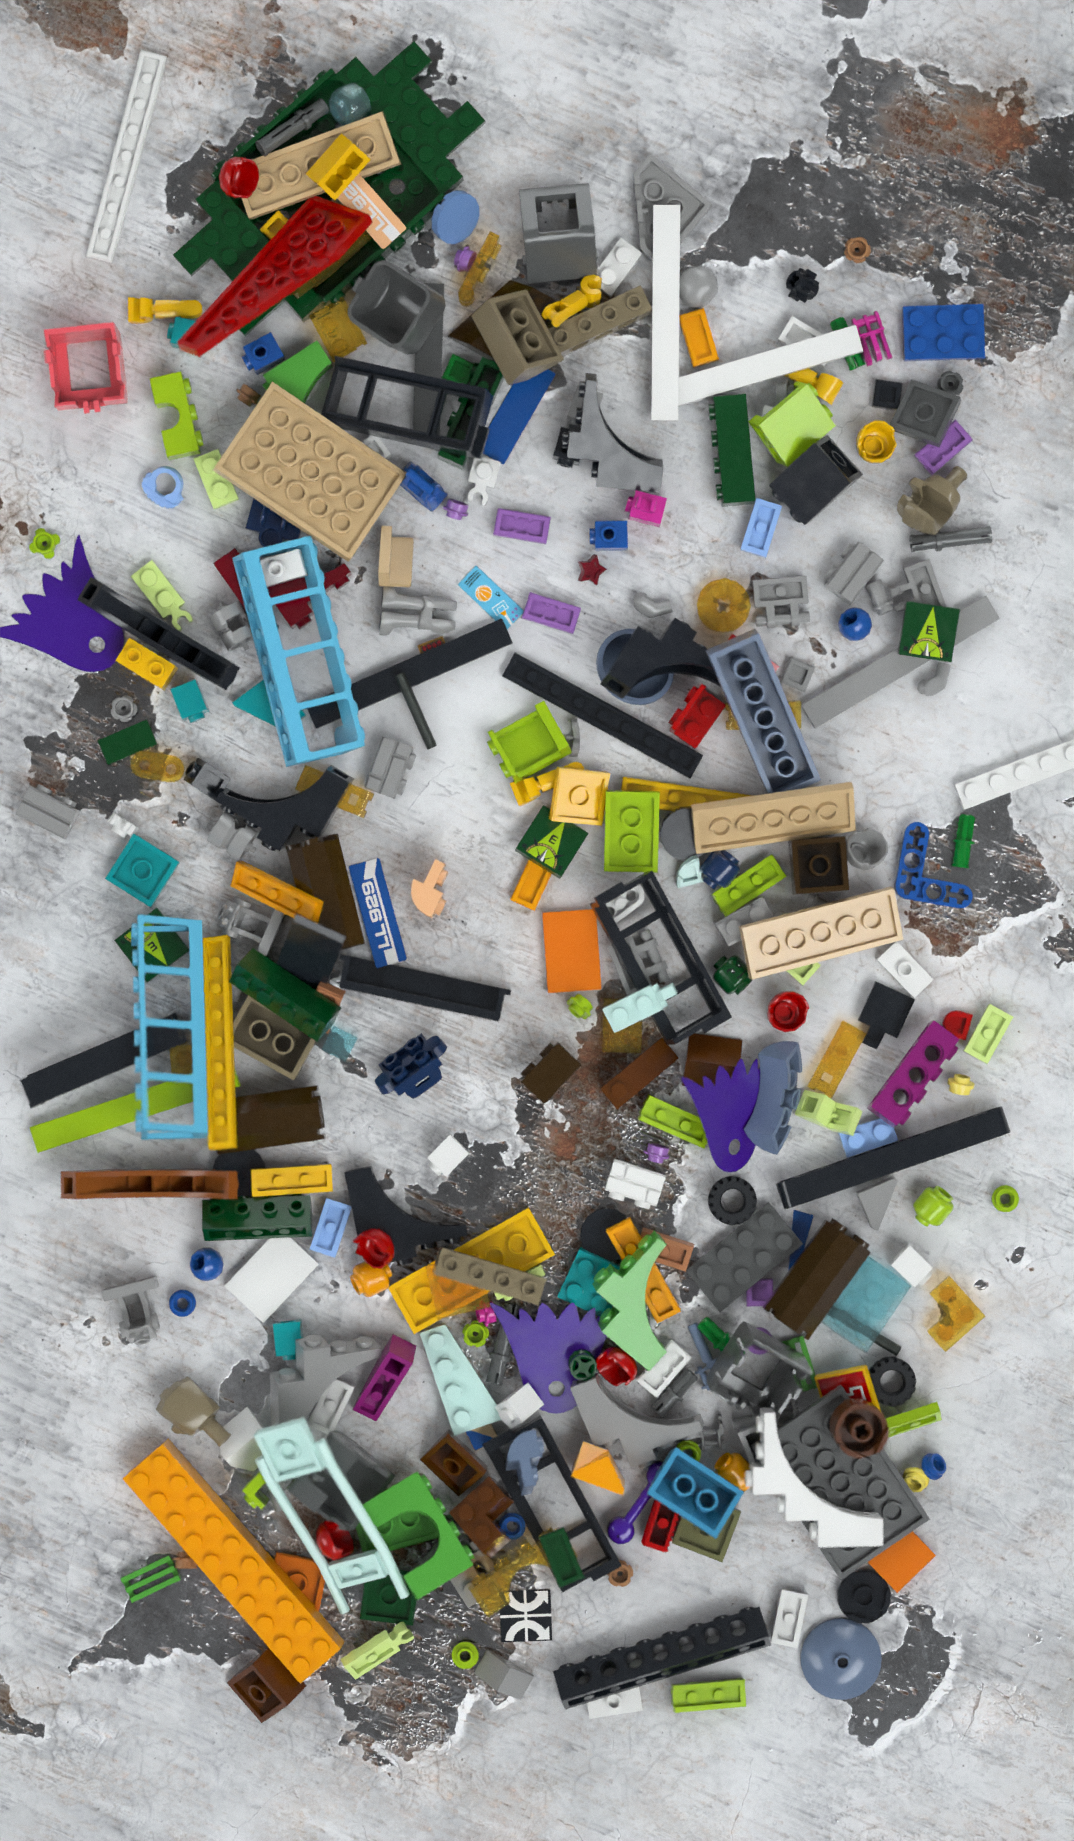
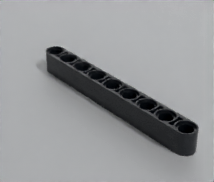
(893, 1157)

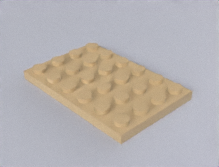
(310, 471)

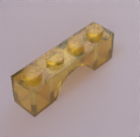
(492, 1590)

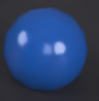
(855, 624)
(206, 1264)

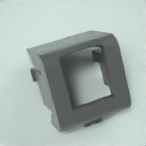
(558, 253)
(778, 1388)
(361, 1471)

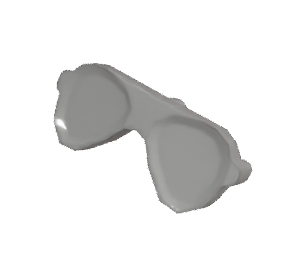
(575, 738)

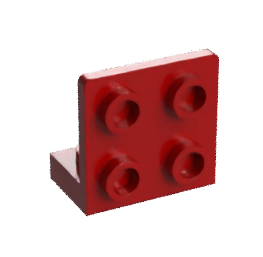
(697, 717)

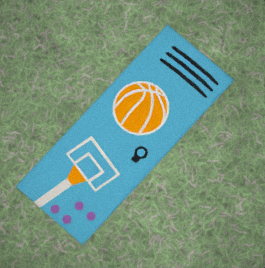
(490, 597)

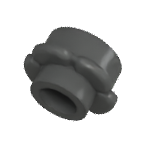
(955, 378)

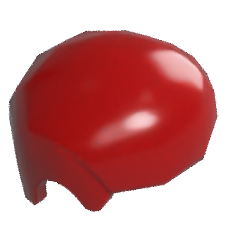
(239, 177)
(787, 1011)
(375, 1247)
(616, 1366)
(333, 1541)

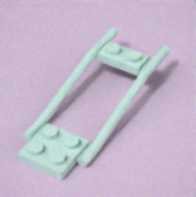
(292, 1452)

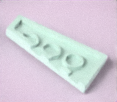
(461, 1389)

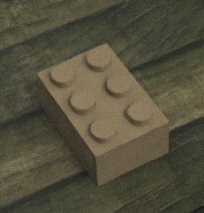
(271, 1039)

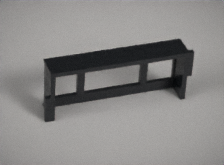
(476, 435)
(422, 988)
(718, 1011)
(98, 1063)
(595, 1570)

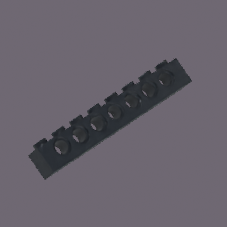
(653, 1670)

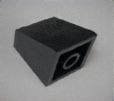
(815, 480)

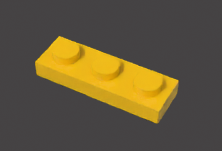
(291, 1180)

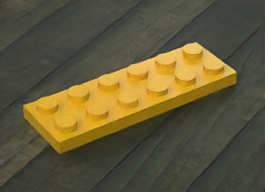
(511, 1243)

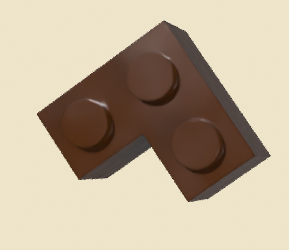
(478, 1513)

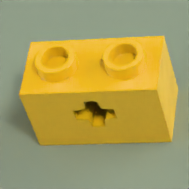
(146, 664)

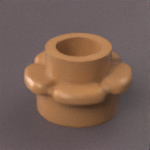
(860, 243)
(248, 395)
(184, 1561)
(622, 1580)

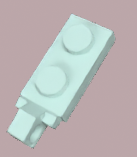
(638, 1005)

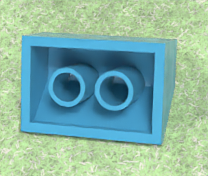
(694, 1492)

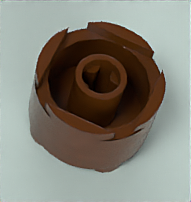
(859, 1443)

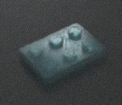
(866, 1304)

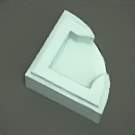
(689, 872)

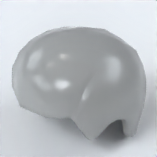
(697, 286)
(866, 849)

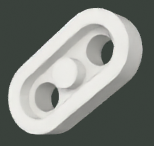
(623, 906)

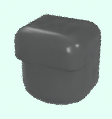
(395, 307)

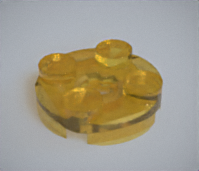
(724, 590)

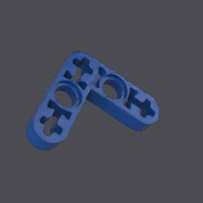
(920, 883)

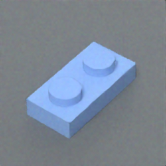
(761, 527)
(868, 1137)
(330, 1227)

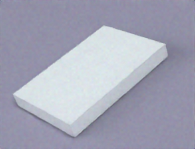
(271, 1276)

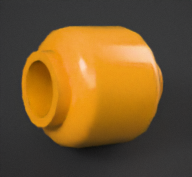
(370, 1280)
(732, 1468)

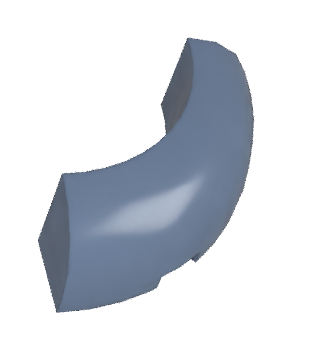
(776, 1096)

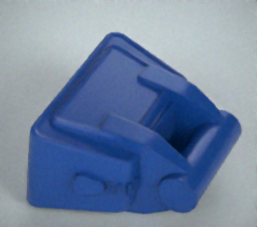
(422, 487)

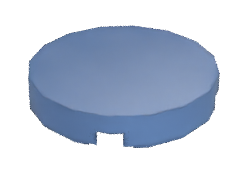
(455, 217)

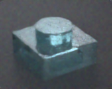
(339, 1043)

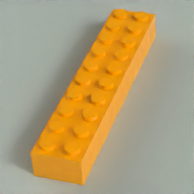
(234, 1560)

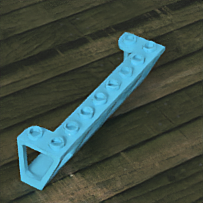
(273, 657)
(196, 1025)

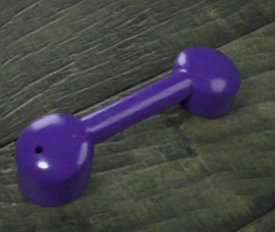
(623, 1525)

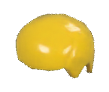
(876, 442)

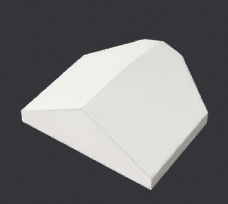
(242, 1446)

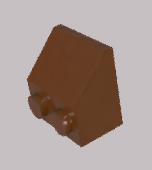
(265, 1685)

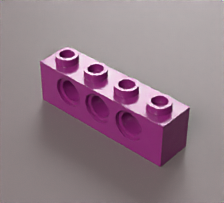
(932, 1036)

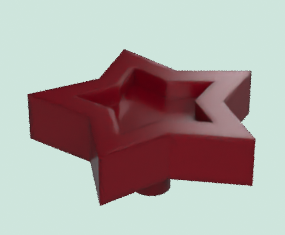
(590, 570)

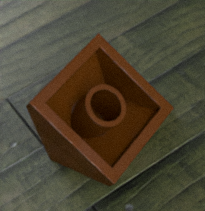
(707, 1053)
(454, 1463)

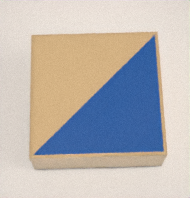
(481, 1435)

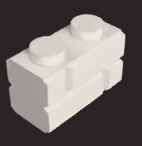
(635, 1183)

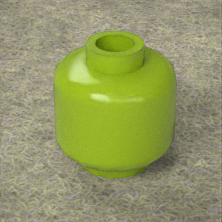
(933, 1206)

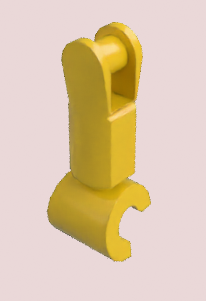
(588, 296)
(143, 309)
(825, 384)
(528, 788)

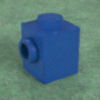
(262, 354)
(609, 536)

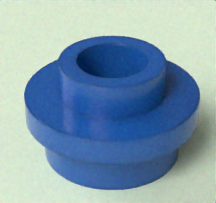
(176, 1309)
(933, 1466)
(519, 1531)

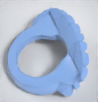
(149, 487)

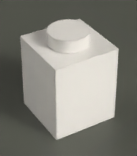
(447, 1156)
(911, 1266)
(519, 1405)

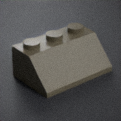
(516, 336)

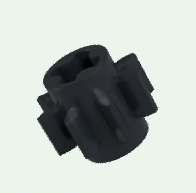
(802, 285)

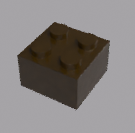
(818, 865)
(550, 1072)

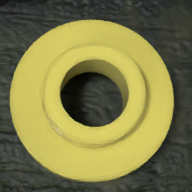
(960, 1084)
(915, 1479)

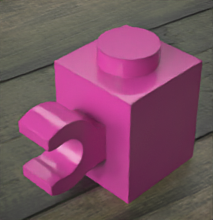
(646, 508)

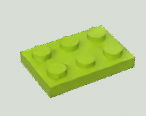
(631, 831)

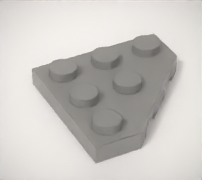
(661, 186)

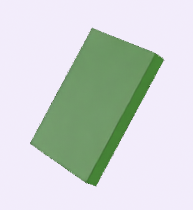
(401, 1532)

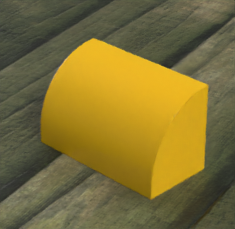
(338, 166)

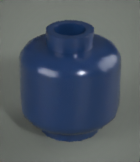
(720, 869)

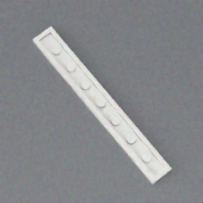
(126, 157)
(665, 313)
(768, 365)

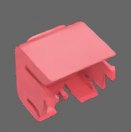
(57, 358)

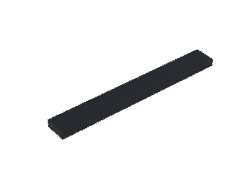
(418, 669)
(602, 715)

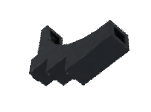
(158, 634)

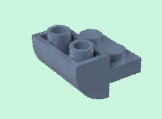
(524, 1457)

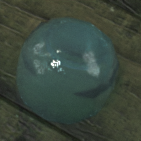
(349, 104)

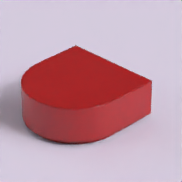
(957, 1023)

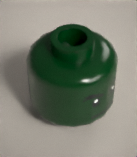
(731, 974)

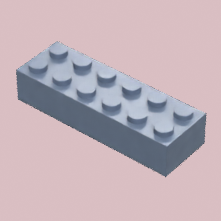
(762, 713)

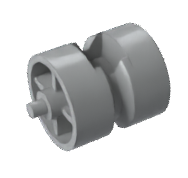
(233, 625)
(235, 838)

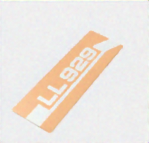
(362, 197)

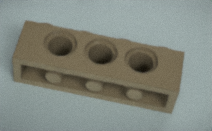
(601, 321)
(489, 1275)

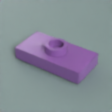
(934, 458)
(522, 526)
(551, 613)

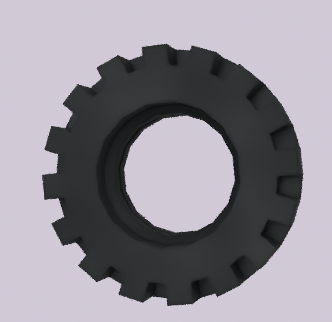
(743, 1213)
(908, 1377)

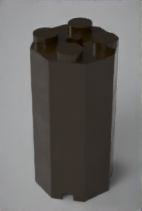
(322, 872)
(278, 1119)
(817, 1278)

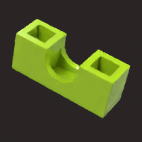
(173, 391)

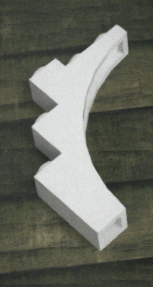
(832, 1524)

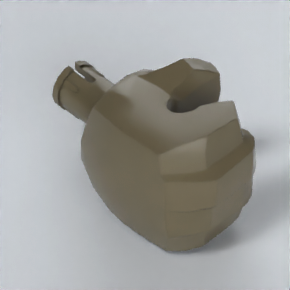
(931, 501)
(191, 1411)

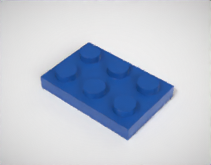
(943, 332)

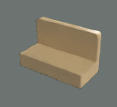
(395, 559)

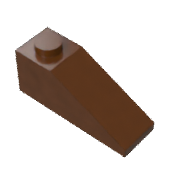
(639, 1073)

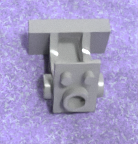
(232, 915)
(139, 1330)

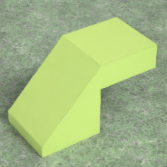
(827, 1113)

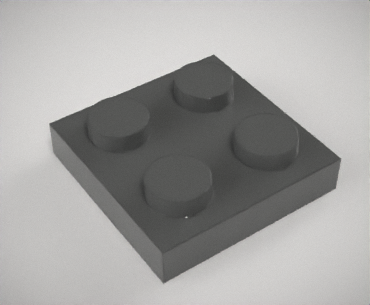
(925, 413)

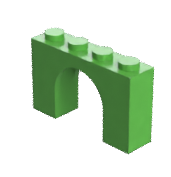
(450, 1557)

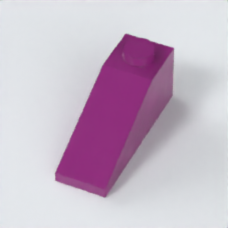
(385, 1377)

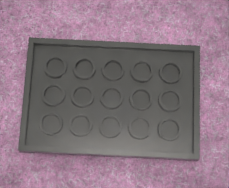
(848, 1482)

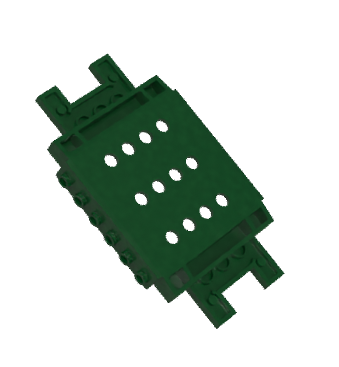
(421, 139)

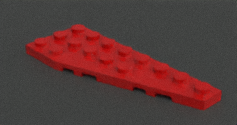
(298, 252)

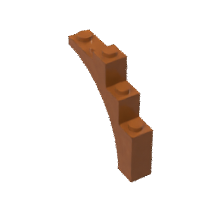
(149, 1183)

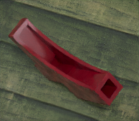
(296, 611)

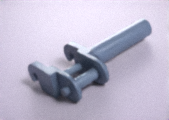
(704, 1353)

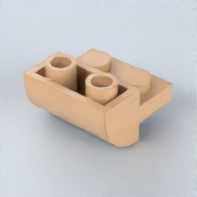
(425, 895)

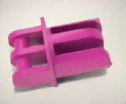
(871, 337)

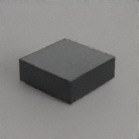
(887, 394)

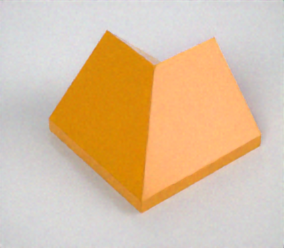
(598, 1468)

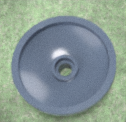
(644, 692)
(837, 1640)

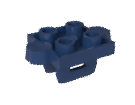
(270, 525)
(410, 1065)

